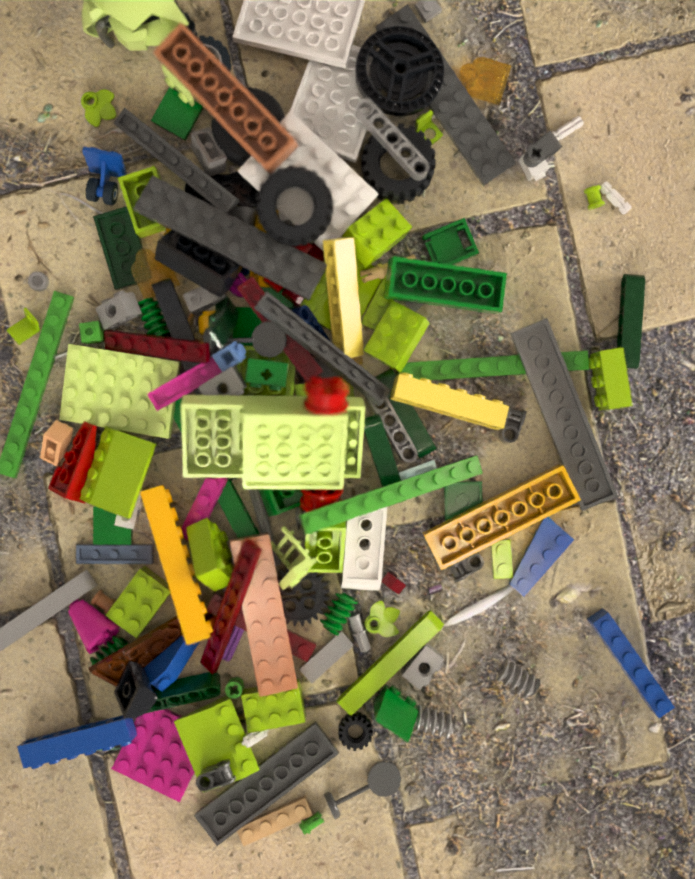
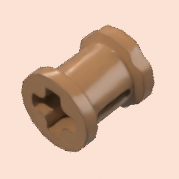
(103, 601)

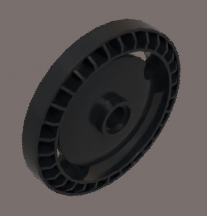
(403, 57)

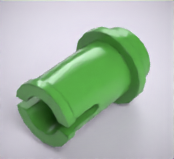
(311, 823)

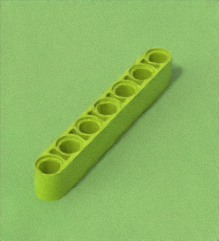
(390, 662)

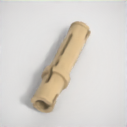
(378, 271)

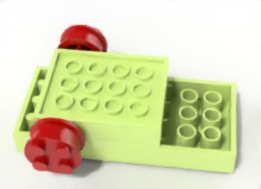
(278, 440)

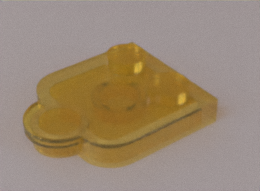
(485, 79)
(149, 271)

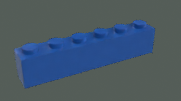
(630, 663)
(76, 741)

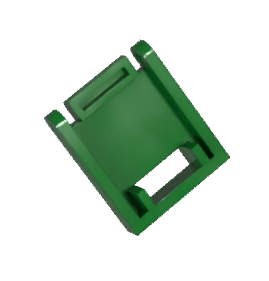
(446, 245)

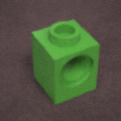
(91, 332)

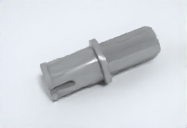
(359, 632)

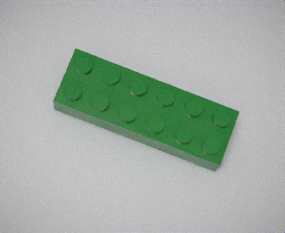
(445, 285)

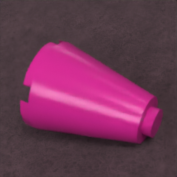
(92, 625)

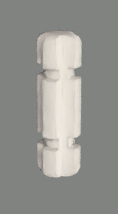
(568, 128)
(615, 198)
(254, 737)

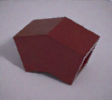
(393, 583)

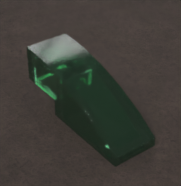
(222, 321)

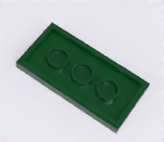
(119, 245)

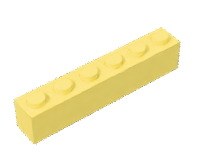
(343, 295)
(449, 402)

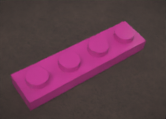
(183, 384)
(204, 502)

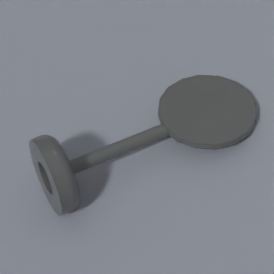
(266, 339)
(382, 780)

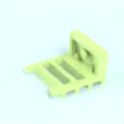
(300, 565)

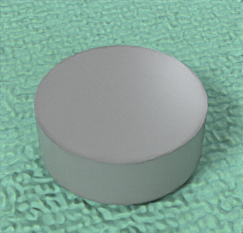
(38, 281)

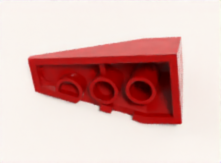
(72, 475)

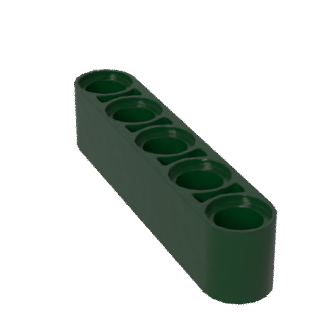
(631, 318)
(409, 418)
(381, 450)
(187, 691)

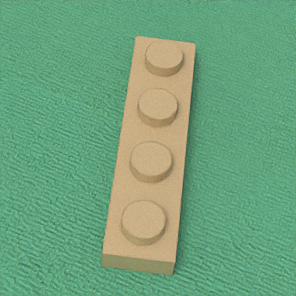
(275, 820)

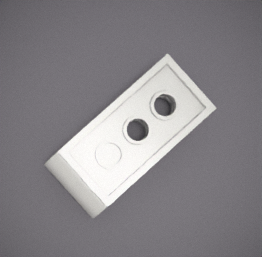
(364, 563)

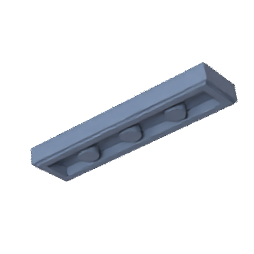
(115, 554)

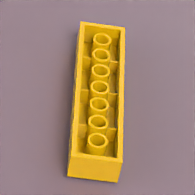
(501, 516)
(175, 564)

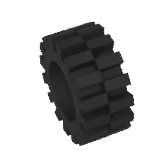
(350, 742)

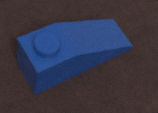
(169, 663)

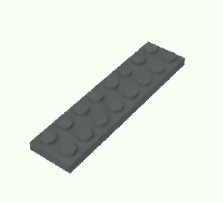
(261, 789)

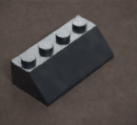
(197, 263)

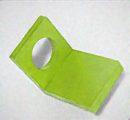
(425, 122)
(24, 328)

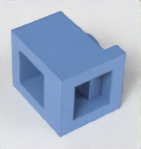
(229, 356)

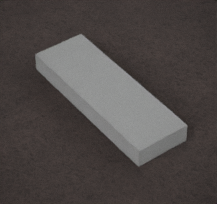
(326, 656)

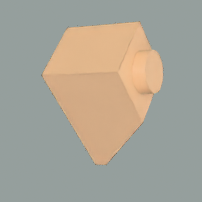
(56, 442)

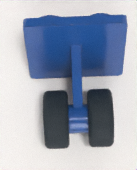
(107, 165)

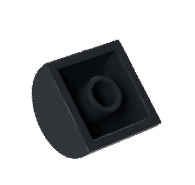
(134, 692)

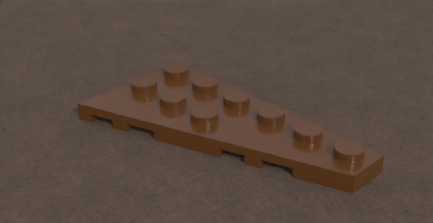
(141, 651)

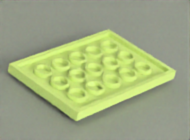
(113, 390)

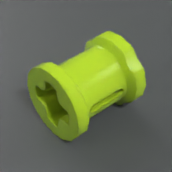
(594, 197)

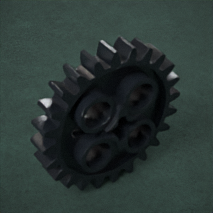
(301, 611)

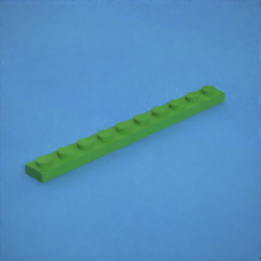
(484, 366)
(35, 384)
(390, 494)

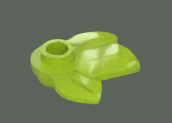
(100, 108)
(385, 619)

